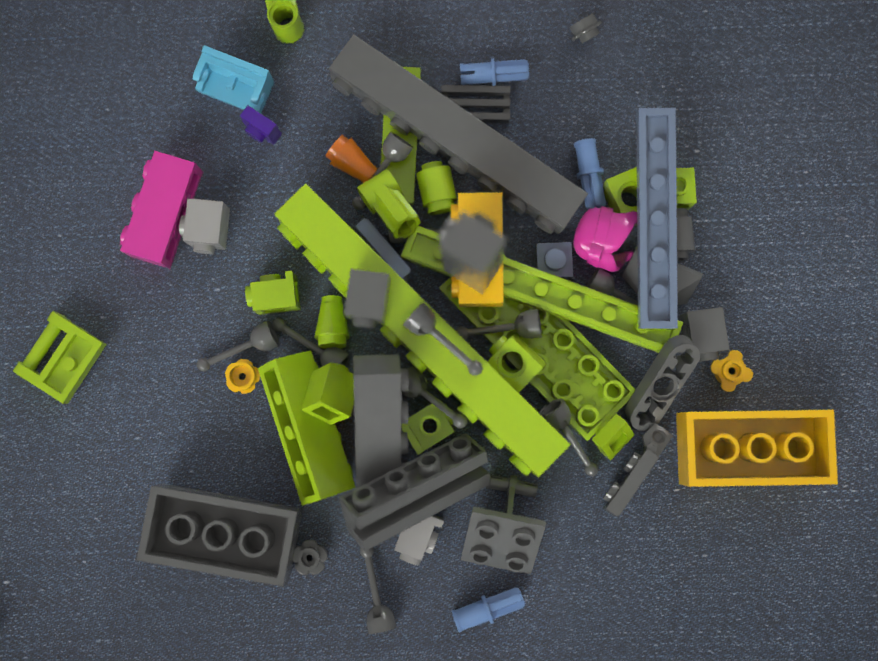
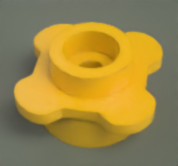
(721, 371)

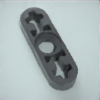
(662, 399)

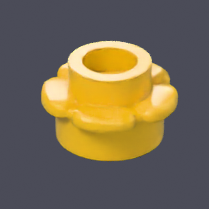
(235, 383)

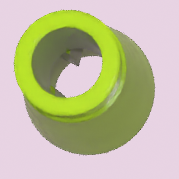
(331, 323)

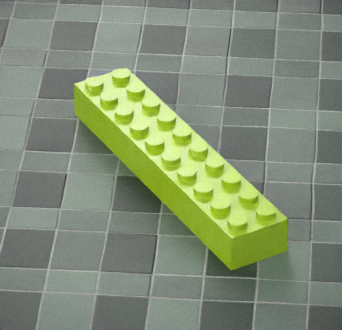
(484, 397)

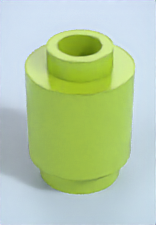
(436, 187)

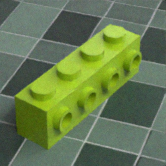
(309, 443)

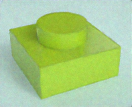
(612, 436)

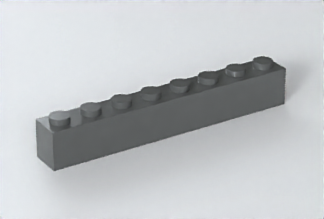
(456, 135)

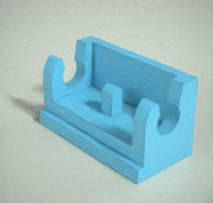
(232, 80)

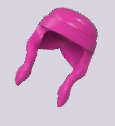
(601, 234)

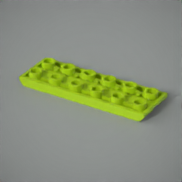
(573, 366)

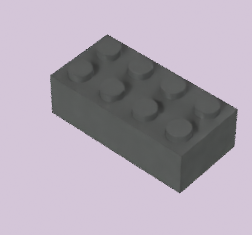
(219, 534)

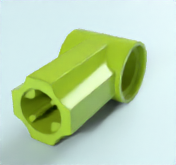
(280, 10)
(386, 198)

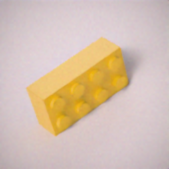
(756, 448)

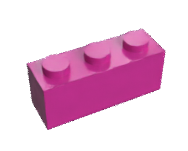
(158, 209)

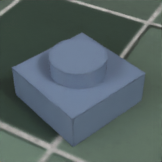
(555, 258)

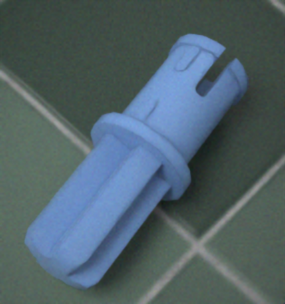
(494, 72)
(590, 172)
(488, 609)

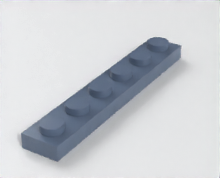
(657, 218)

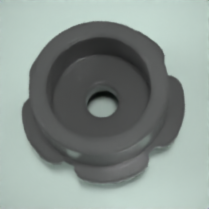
(585, 28)
(319, 554)

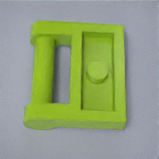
(68, 363)

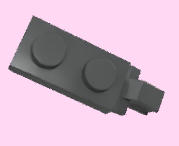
(638, 468)

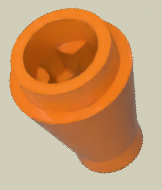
(350, 159)

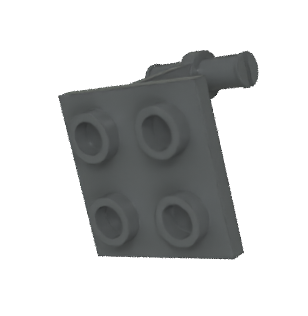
(501, 537)

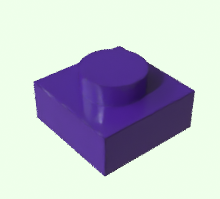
(259, 126)

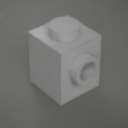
(205, 225)

